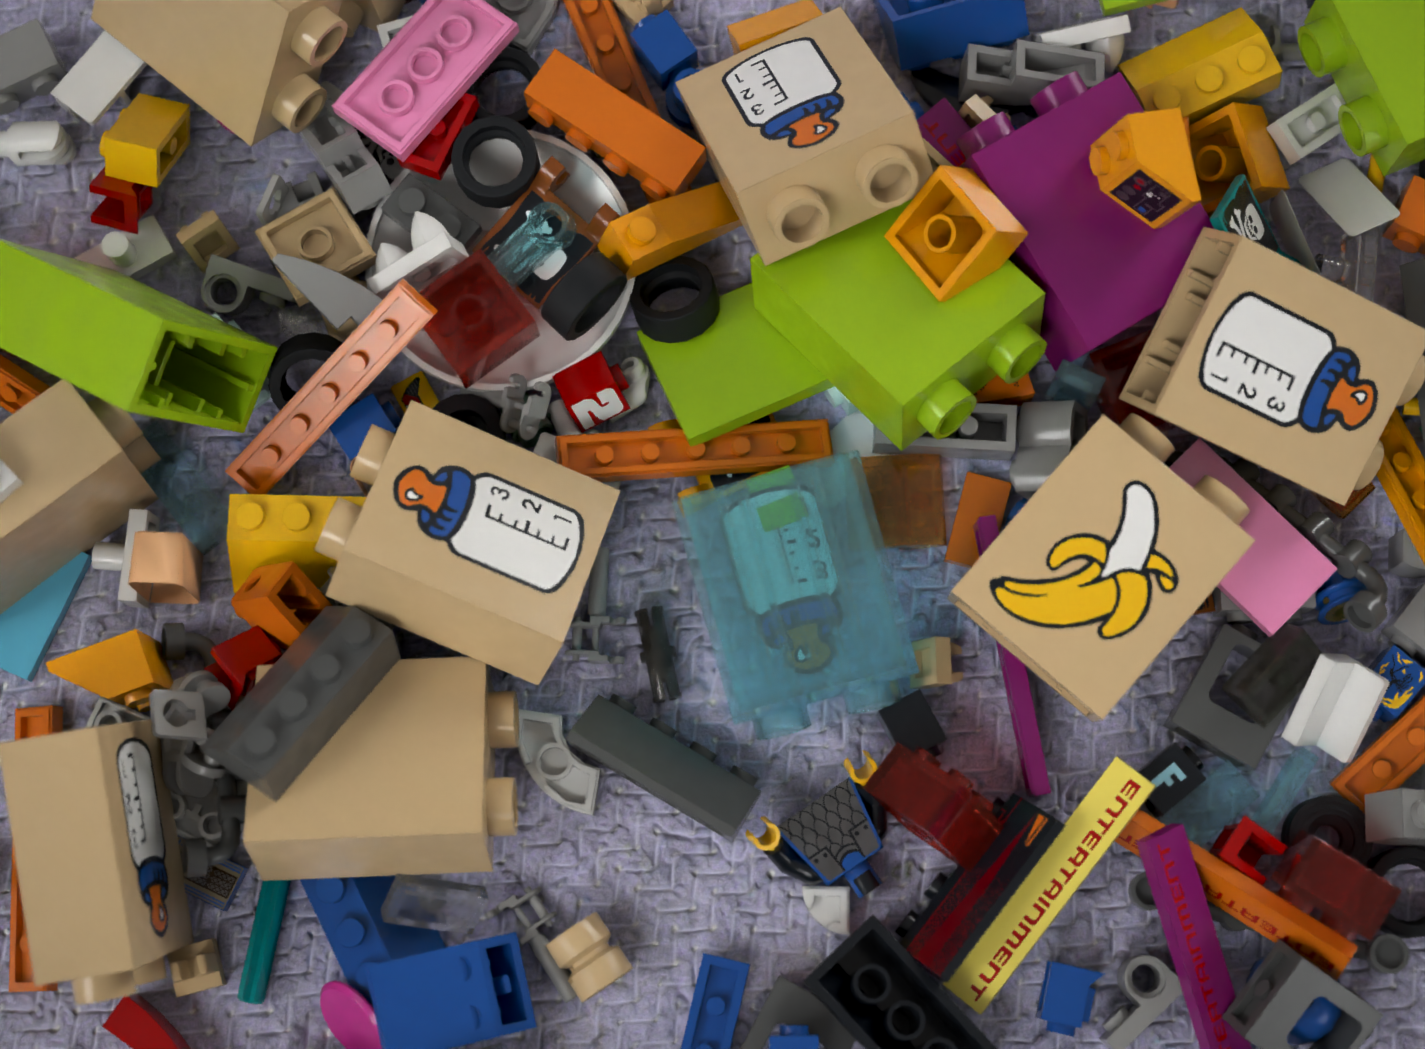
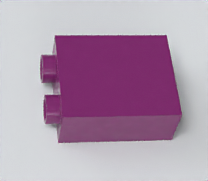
(1082, 247)

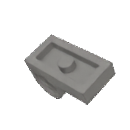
(247, 281)
(1126, 1025)

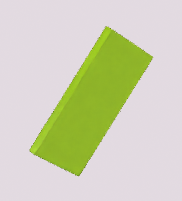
(731, 371)

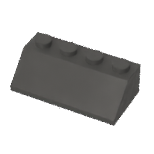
(304, 699)
(664, 766)

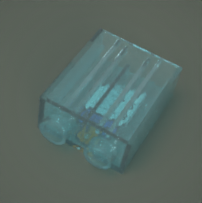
(796, 593)

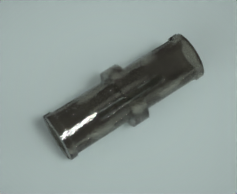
(658, 654)

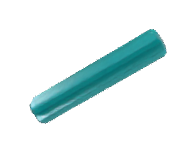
(263, 941)

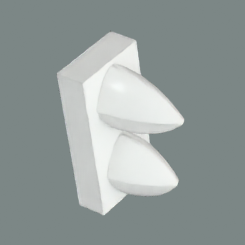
(1099, 35)
(431, 257)

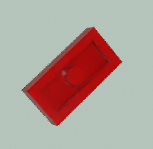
(435, 151)

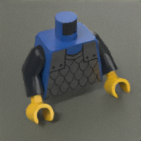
(831, 835)

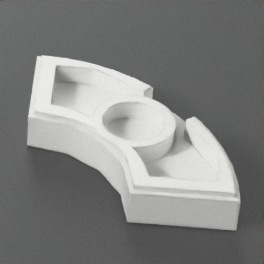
(553, 763)

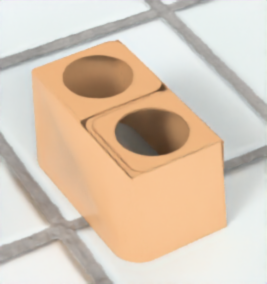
(170, 564)

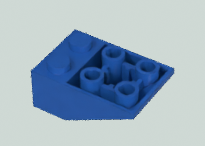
(452, 995)

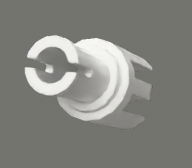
(37, 143)

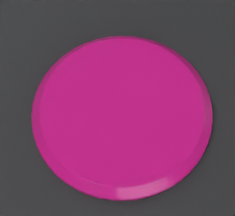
(349, 1016)

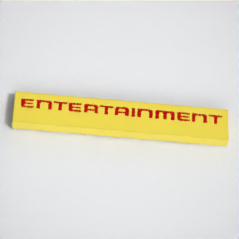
(1051, 884)

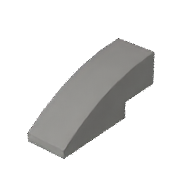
(1021, 73)
(328, 290)

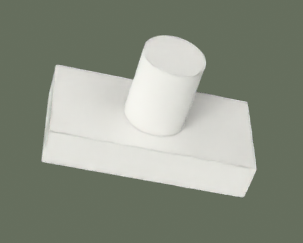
(133, 253)
(118, 556)

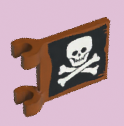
(546, 276)

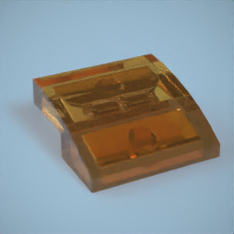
(908, 499)

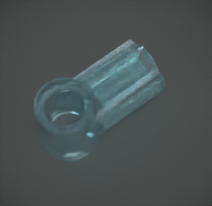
(528, 247)

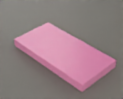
(424, 72)
(1279, 567)

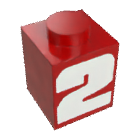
(592, 391)

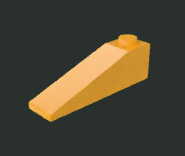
(668, 229)

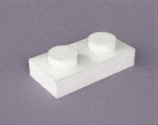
(1308, 125)

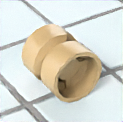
(589, 956)

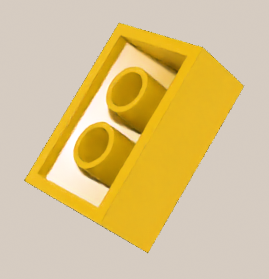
(1205, 68)
(279, 530)

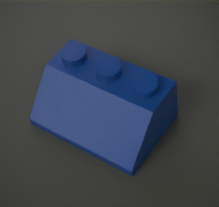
(941, 29)
(355, 926)

